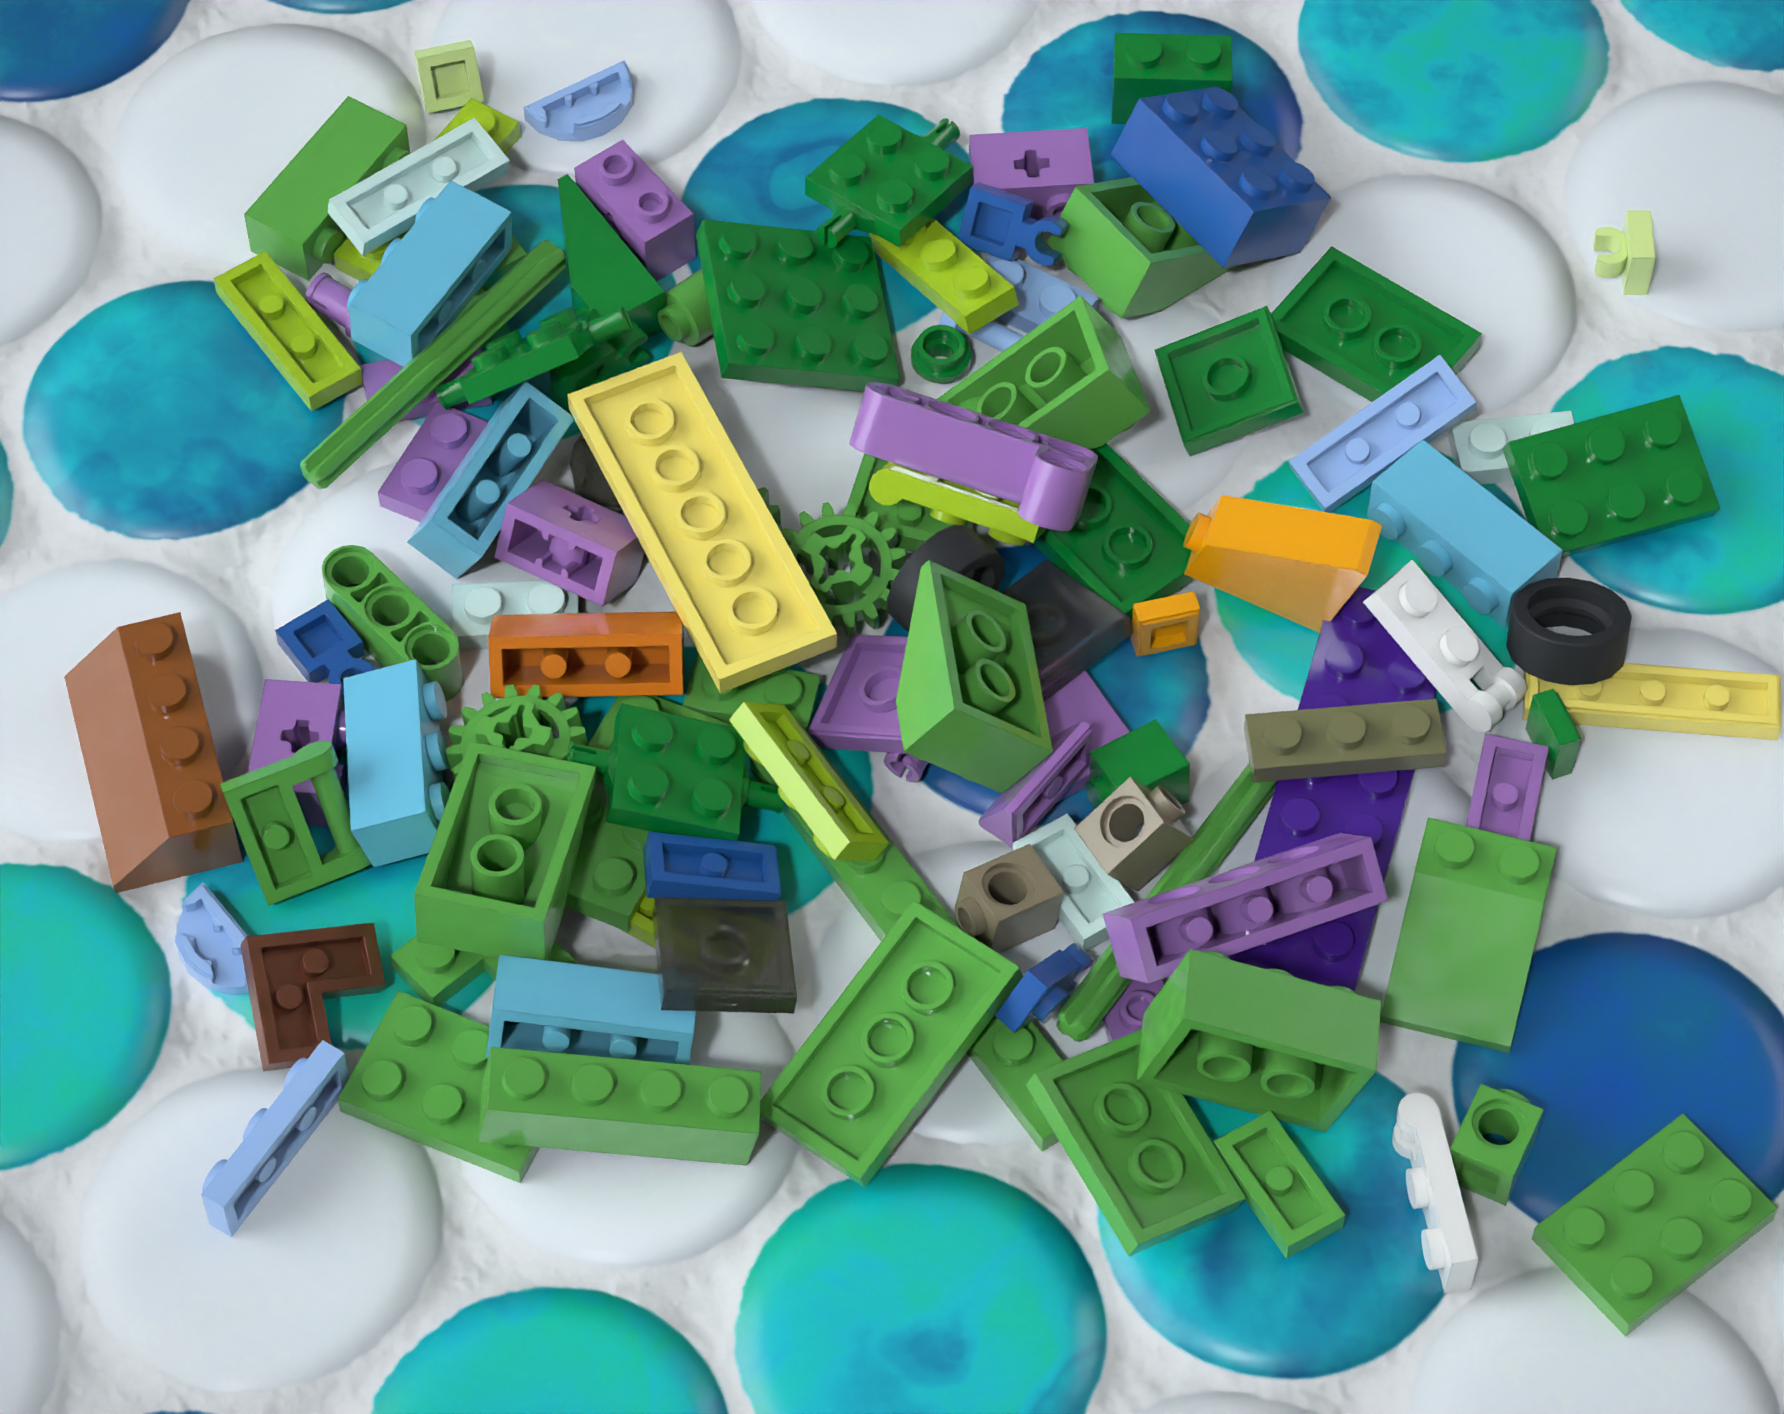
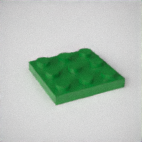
(795, 307)

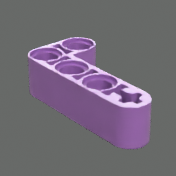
(976, 451)

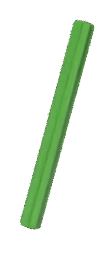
(432, 365)
(1195, 862)

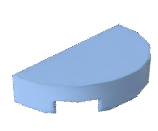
(586, 107)
(210, 943)

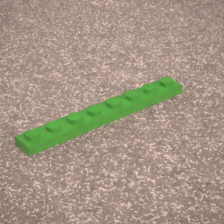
(881, 895)

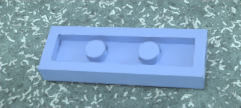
(1382, 433)
(274, 1138)

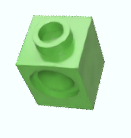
(1489, 1167)

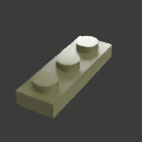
(1344, 740)

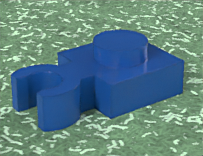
(1002, 226)
(323, 645)
(1044, 988)

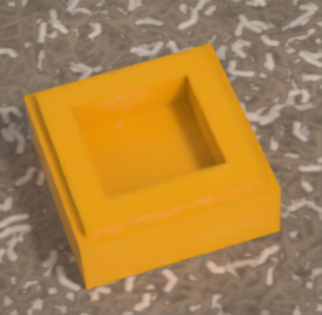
(1165, 624)

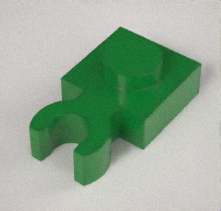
(599, 364)

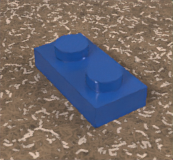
(709, 868)

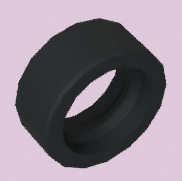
(953, 548)
(1562, 656)

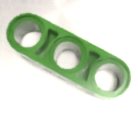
(384, 600)

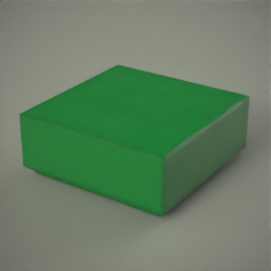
(1553, 727)

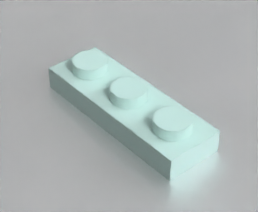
(391, 198)

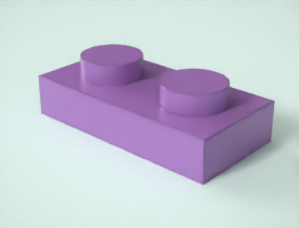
(429, 461)
(1507, 786)

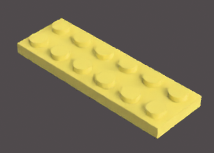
(702, 522)

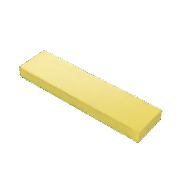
(1673, 701)

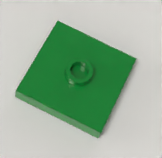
(1228, 381)

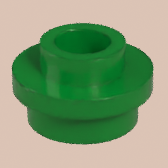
(945, 342)

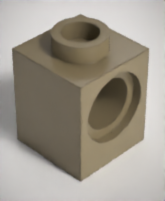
(1111, 828)
(1015, 879)

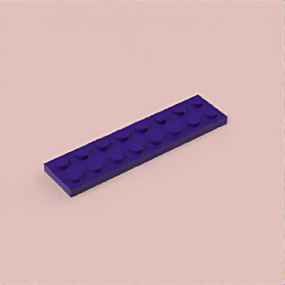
(1350, 666)

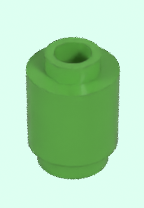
(687, 311)

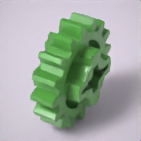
(842, 541)
(518, 725)

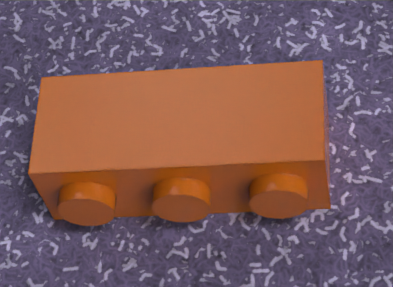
(588, 654)

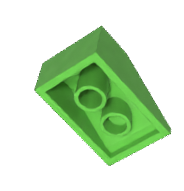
(1131, 248)
(1060, 380)
(971, 682)
(504, 853)
(1468, 935)

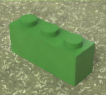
(292, 212)

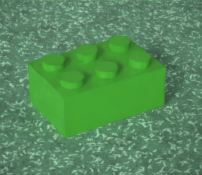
(1259, 1040)

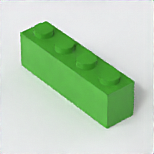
(620, 1106)

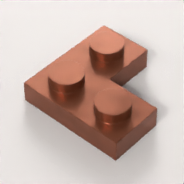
(291, 977)

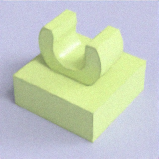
(448, 76)
(1632, 252)

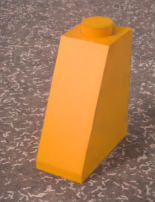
(1282, 556)

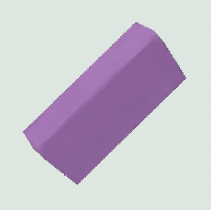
(1037, 792)

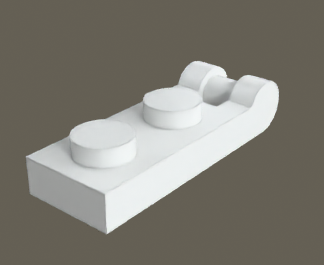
(1445, 648)
(1436, 1190)

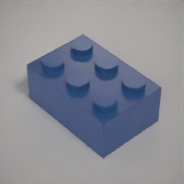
(1220, 175)

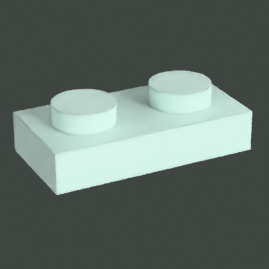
(1479, 443)
(477, 603)
(1081, 877)

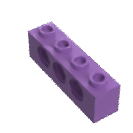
(1246, 905)

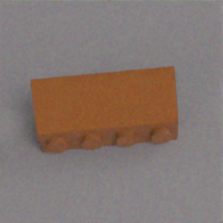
(151, 756)

